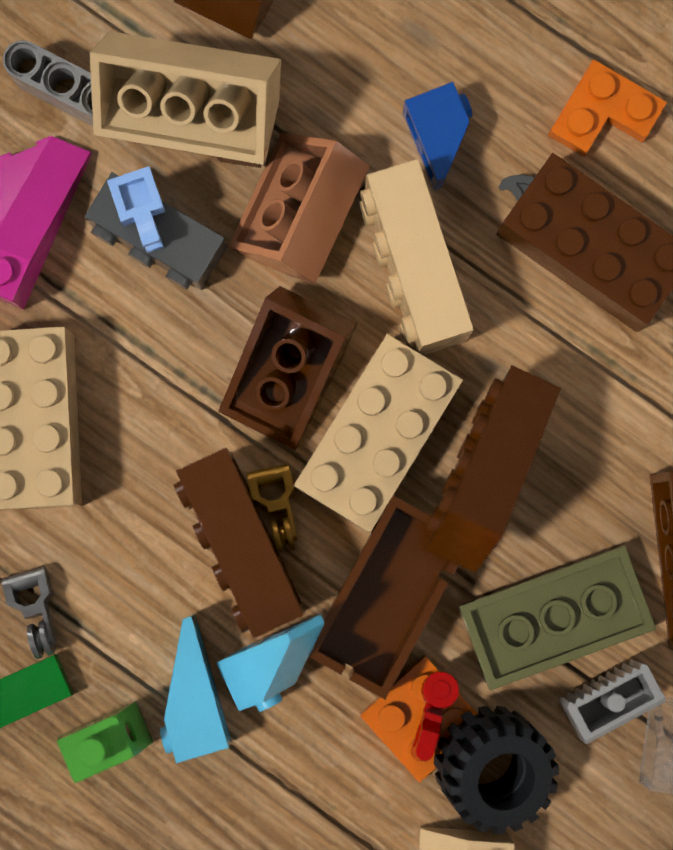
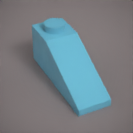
(269, 665)
(193, 706)

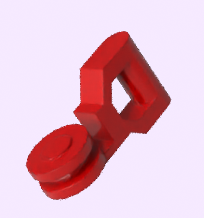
(438, 692)

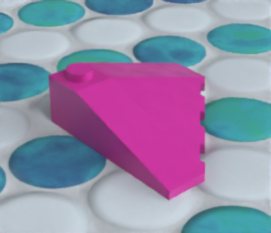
(33, 203)

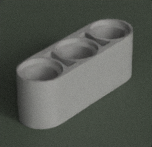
(46, 75)

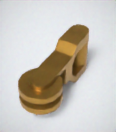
(284, 533)

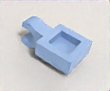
(137, 202)

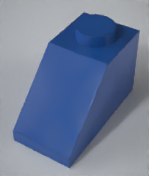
(438, 128)

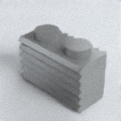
(612, 700)

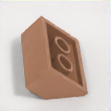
(299, 205)

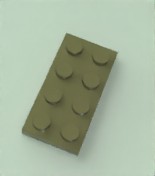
(556, 617)

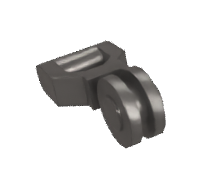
(45, 636)

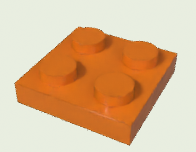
(399, 716)

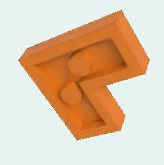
(605, 98)

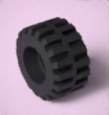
(515, 794)

